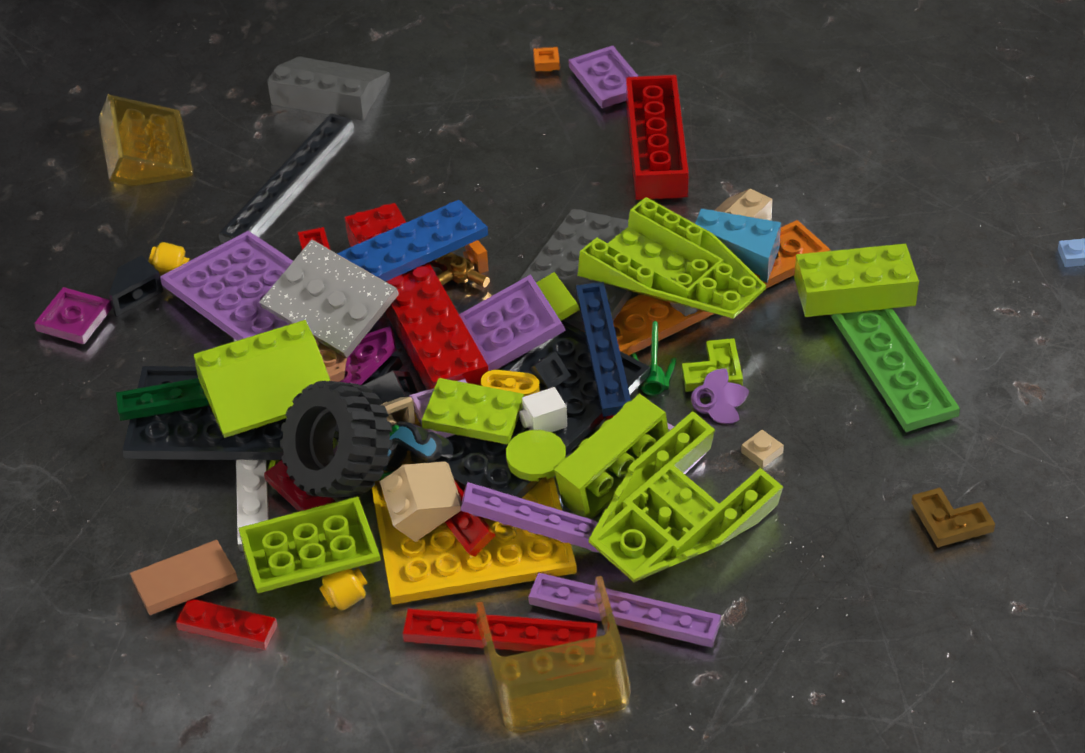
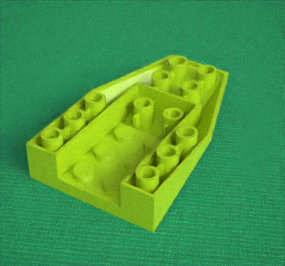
(671, 262)

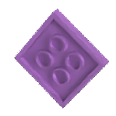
(512, 322)

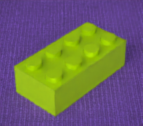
(856, 280)
(602, 461)

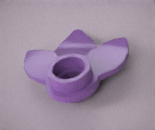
(723, 396)

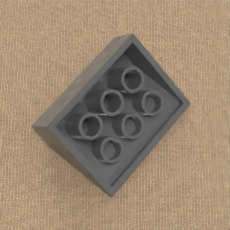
(326, 87)

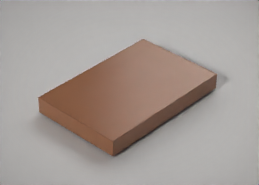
(183, 577)

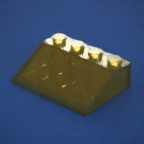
(143, 142)

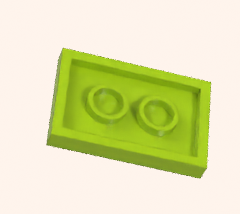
(473, 411)

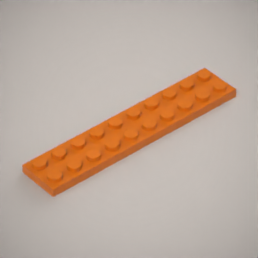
(636, 317)

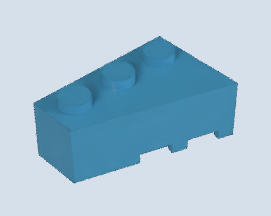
(749, 238)

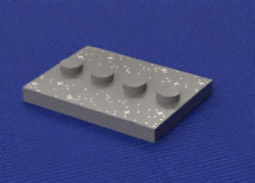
(331, 295)

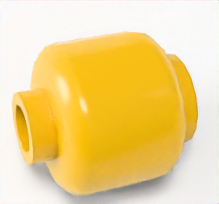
(167, 257)
(343, 588)

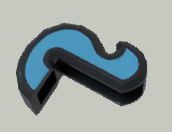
(417, 440)

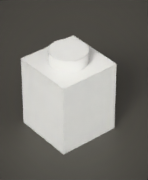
(544, 411)

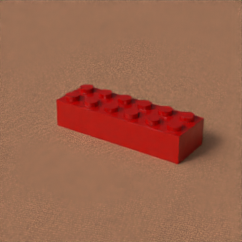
(656, 137)

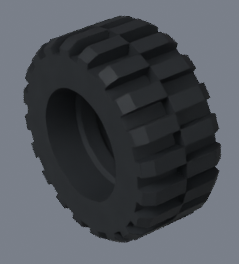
(361, 445)

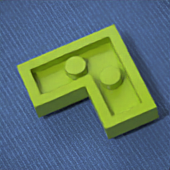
(721, 355)

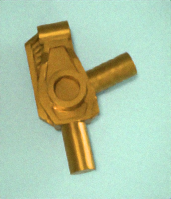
(458, 269)

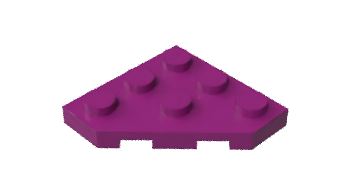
(369, 355)

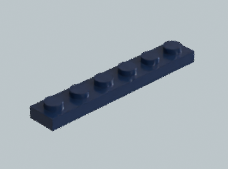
(603, 347)

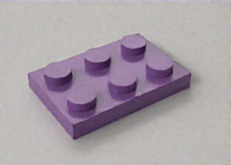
(603, 75)

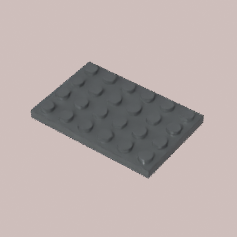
(563, 253)

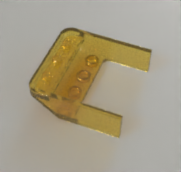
(560, 680)

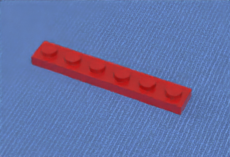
(506, 631)

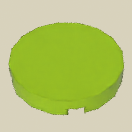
(535, 454)

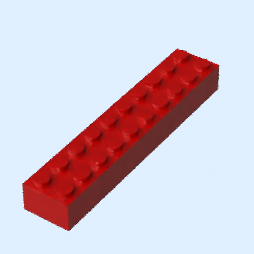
(423, 311)

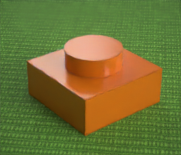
(546, 59)
(477, 255)

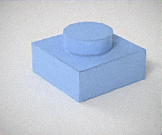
(1072, 252)

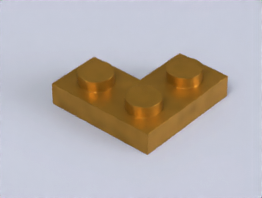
(950, 524)

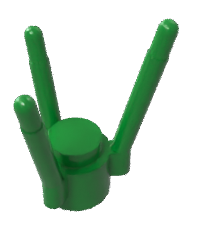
(658, 380)

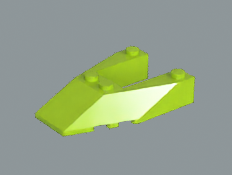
(665, 516)

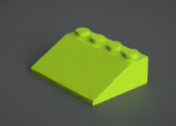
(259, 376)
(308, 544)

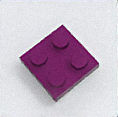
(73, 315)

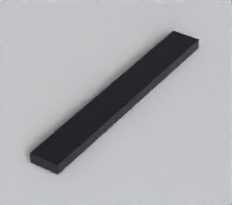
(287, 177)

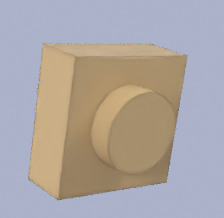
(762, 448)

